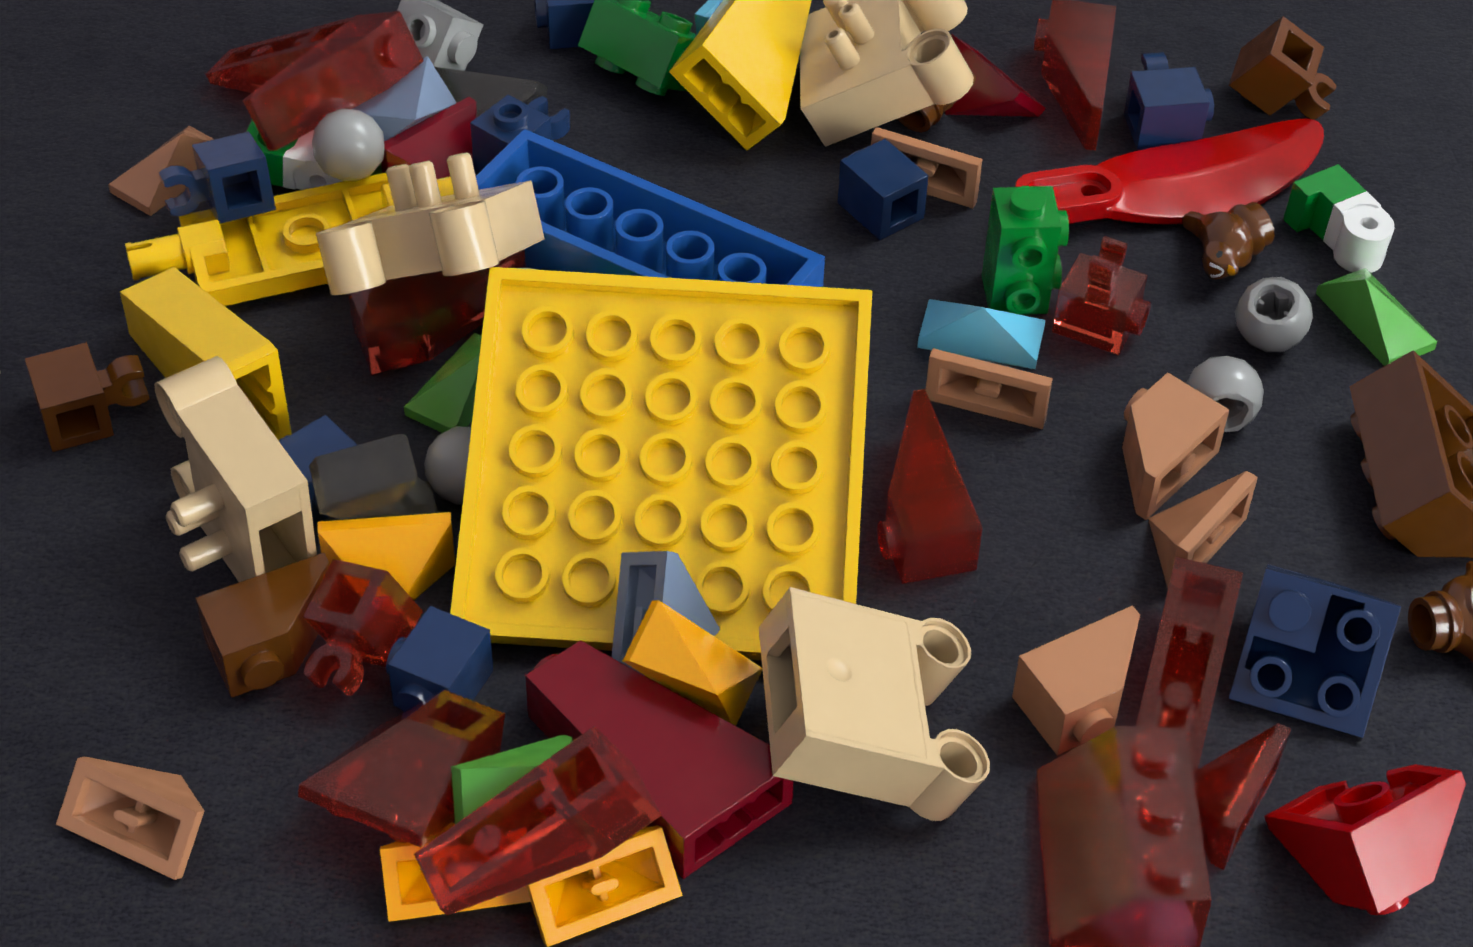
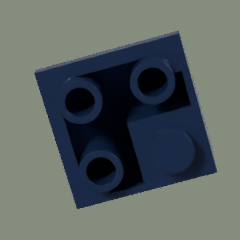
(1315, 651)

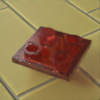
(402, 769)

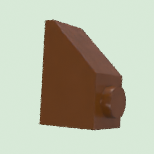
(259, 624)

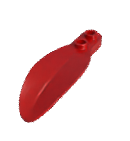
(1187, 176)

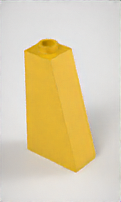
(746, 64)
(185, 326)

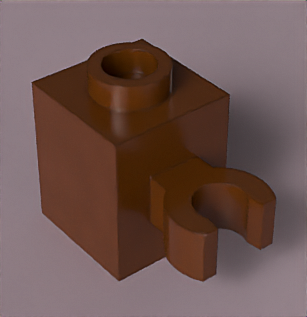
(1283, 67)
(76, 395)

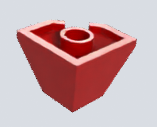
(1373, 839)

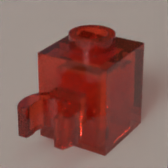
(1102, 300)
(360, 618)

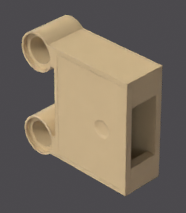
(874, 65)
(431, 231)
(236, 477)
(852, 698)

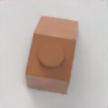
(1168, 440)
(1077, 681)

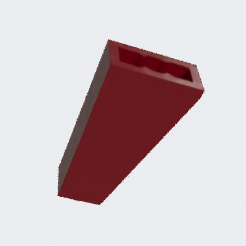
(697, 767)

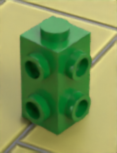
(637, 41)
(1022, 249)

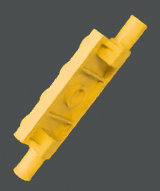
(267, 250)

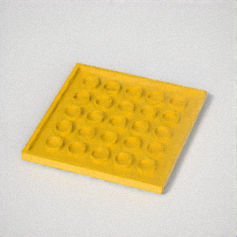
(660, 424)

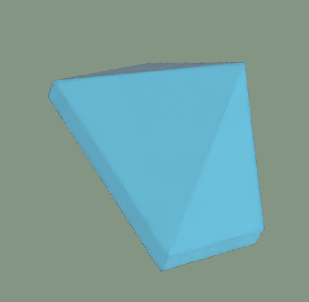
(982, 333)

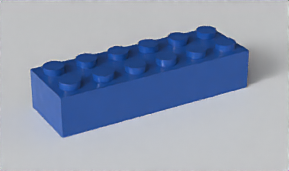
(628, 226)

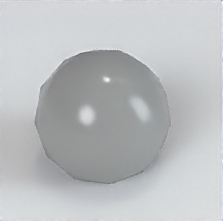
(348, 144)
(1274, 314)
(1231, 384)
(447, 464)

